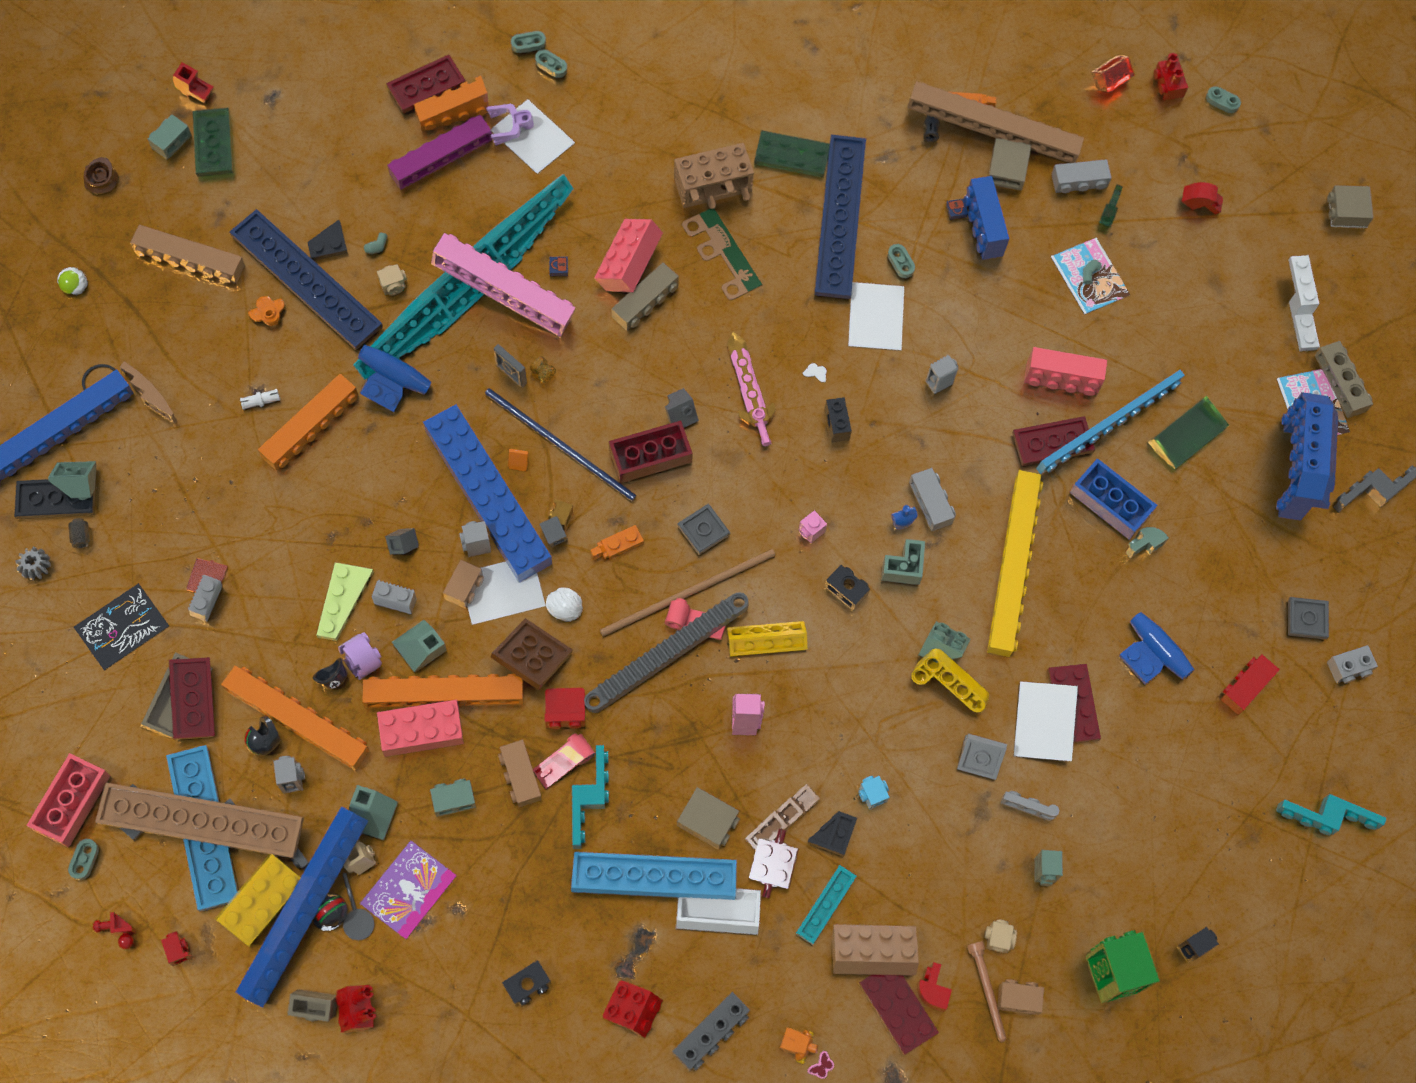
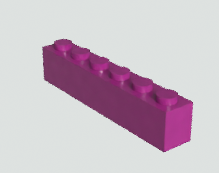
(440, 152)

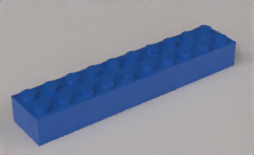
(487, 493)

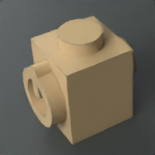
(392, 279)
(360, 858)
(1000, 936)

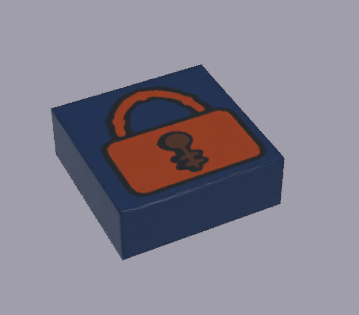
(957, 209)
(558, 266)

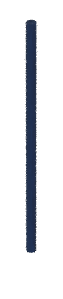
(560, 444)

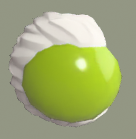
(72, 281)

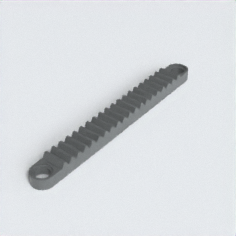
(666, 652)

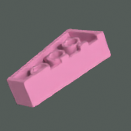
(747, 714)

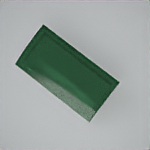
(1188, 433)

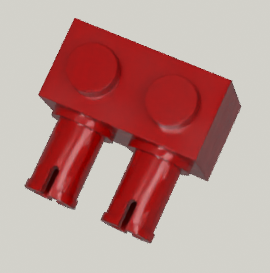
(1171, 78)
(355, 1008)

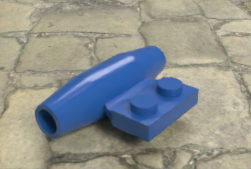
(389, 378)
(1154, 651)

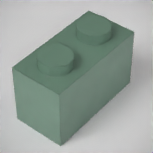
(169, 137)
(452, 797)
(1048, 867)

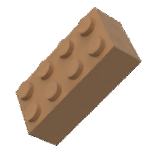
(874, 950)

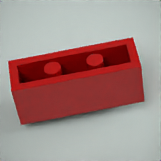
(1249, 683)

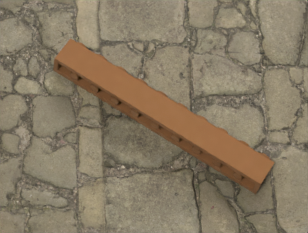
(995, 122)

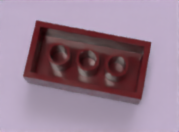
(650, 451)

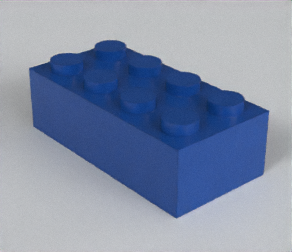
(986, 217)
(1113, 498)

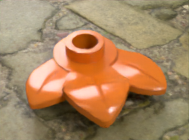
(267, 310)

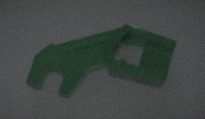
(1110, 209)

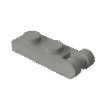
(1029, 805)

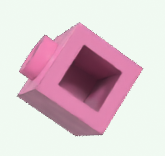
(812, 527)

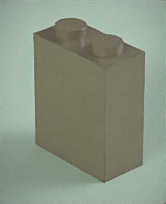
(1009, 163)
(708, 818)

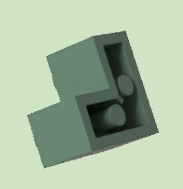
(906, 568)

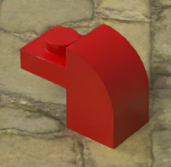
(188, 83)
(1201, 195)
(930, 994)

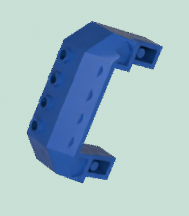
(1314, 440)

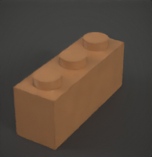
(519, 773)

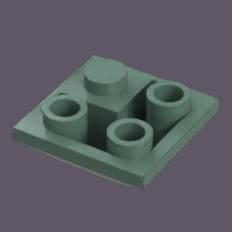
(945, 639)
(420, 645)
(375, 808)

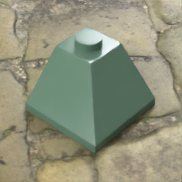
(75, 478)

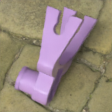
(520, 119)

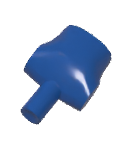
(904, 517)

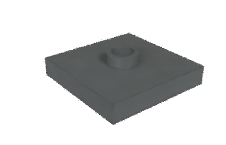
(510, 366)
(703, 529)
(1308, 618)

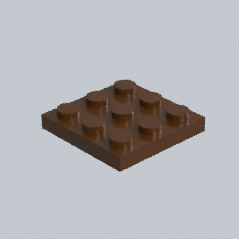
(531, 653)

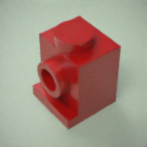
(175, 949)

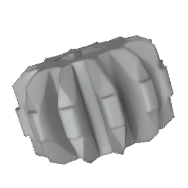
(25, 563)

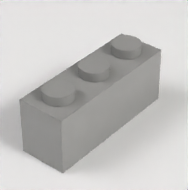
(1081, 176)
(932, 499)

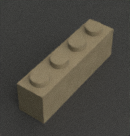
(645, 297)

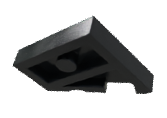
(328, 243)
(835, 834)

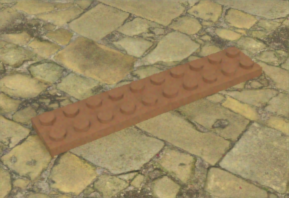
(200, 820)

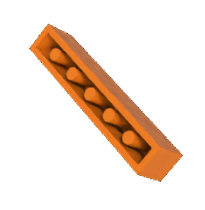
(308, 422)

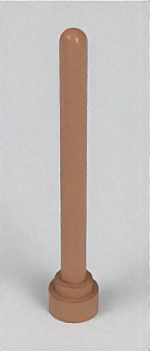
(976, 950)

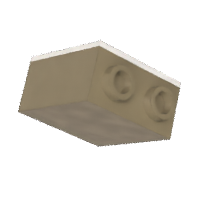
(1350, 206)

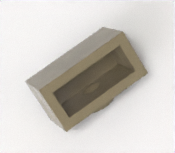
(312, 1005)

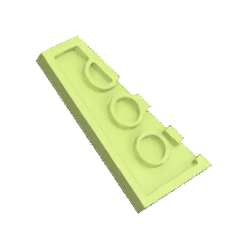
(342, 596)

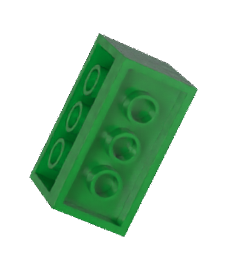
(1122, 966)

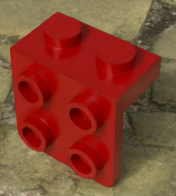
(564, 708)
(633, 1008)

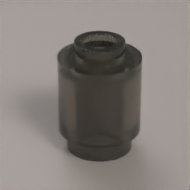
(79, 533)

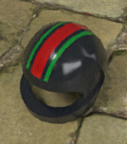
(264, 739)
(331, 912)

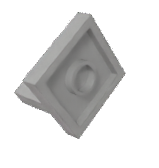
(981, 756)

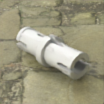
(260, 399)

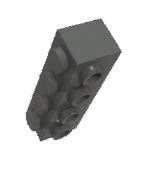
(710, 1032)

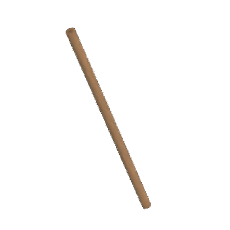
(687, 592)

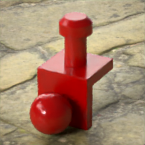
(117, 927)

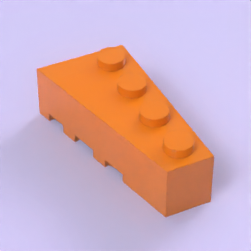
(453, 106)

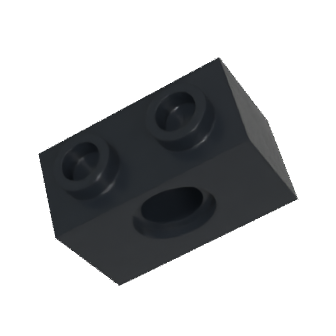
(837, 419)
(850, 597)
(1198, 944)
(532, 972)

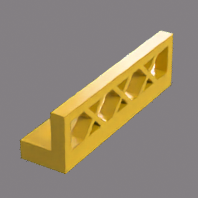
(767, 640)

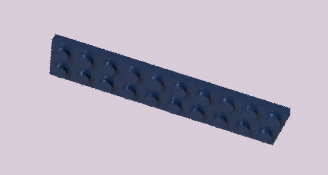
(840, 217)
(306, 279)

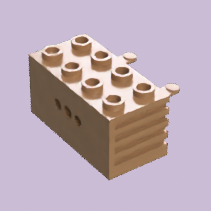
(708, 171)

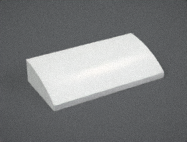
(720, 914)

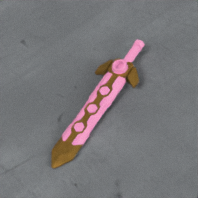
(756, 412)

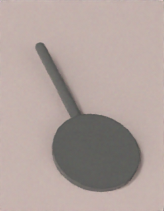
(359, 922)

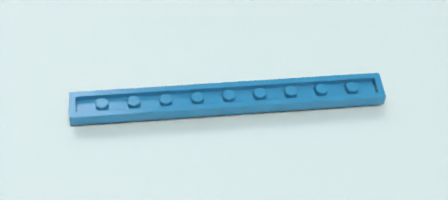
(1107, 424)

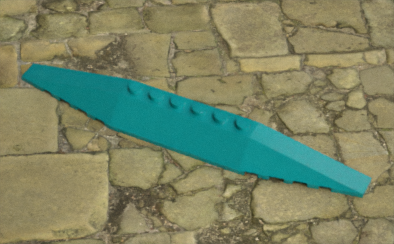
(448, 296)

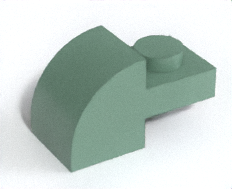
(1147, 538)

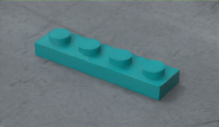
(826, 905)

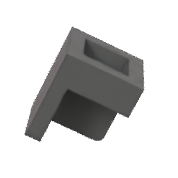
(553, 531)
(402, 541)

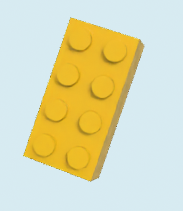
(258, 899)

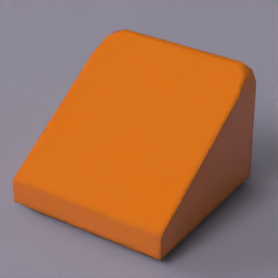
(518, 460)

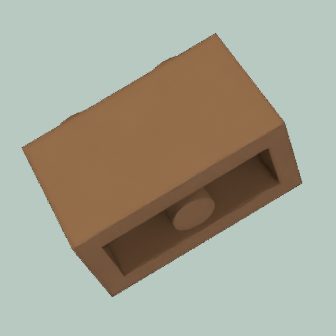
(463, 584)
(1020, 997)

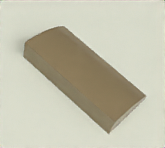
(158, 716)

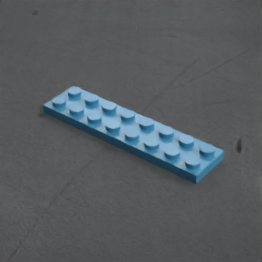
(208, 863)
(654, 876)

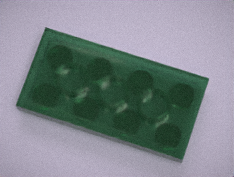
(212, 142)
(792, 153)

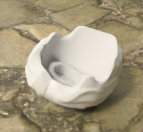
(564, 604)

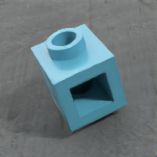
(874, 791)

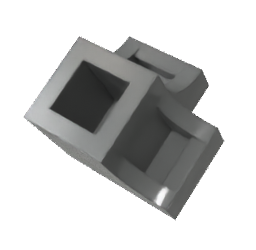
(681, 408)

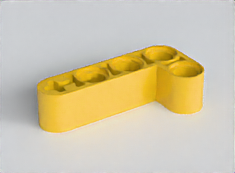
(975, 701)

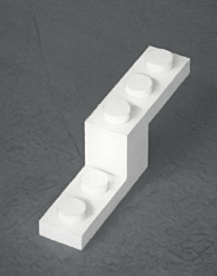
(1304, 303)

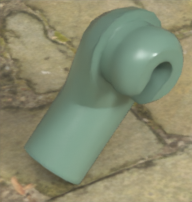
(376, 246)
(1093, 265)

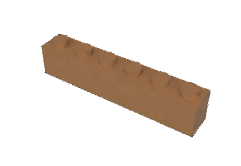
(187, 254)

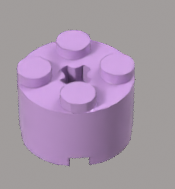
(360, 656)

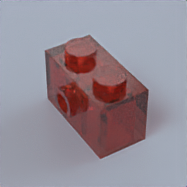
(1113, 73)

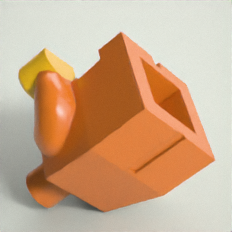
(798, 1044)

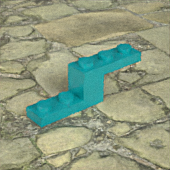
(589, 797)
(1331, 815)

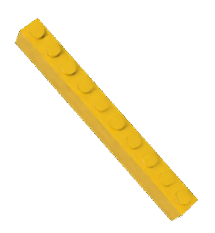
(1014, 564)

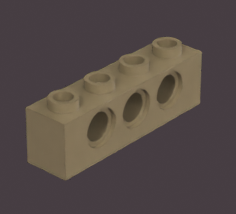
(1342, 388)

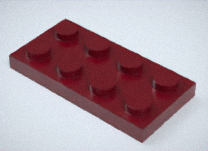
(425, 83)
(1042, 440)
(191, 698)
(1086, 721)
(899, 1010)

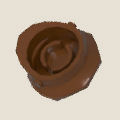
(100, 176)

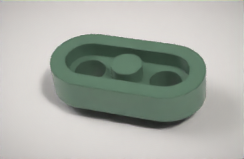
(528, 41)
(552, 64)
(1223, 99)
(902, 262)
(81, 859)

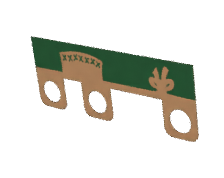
(726, 246)

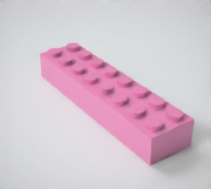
(502, 284)

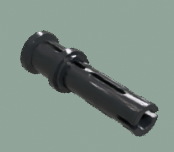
(931, 128)

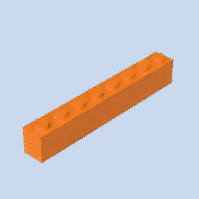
(422, 691)
(296, 718)

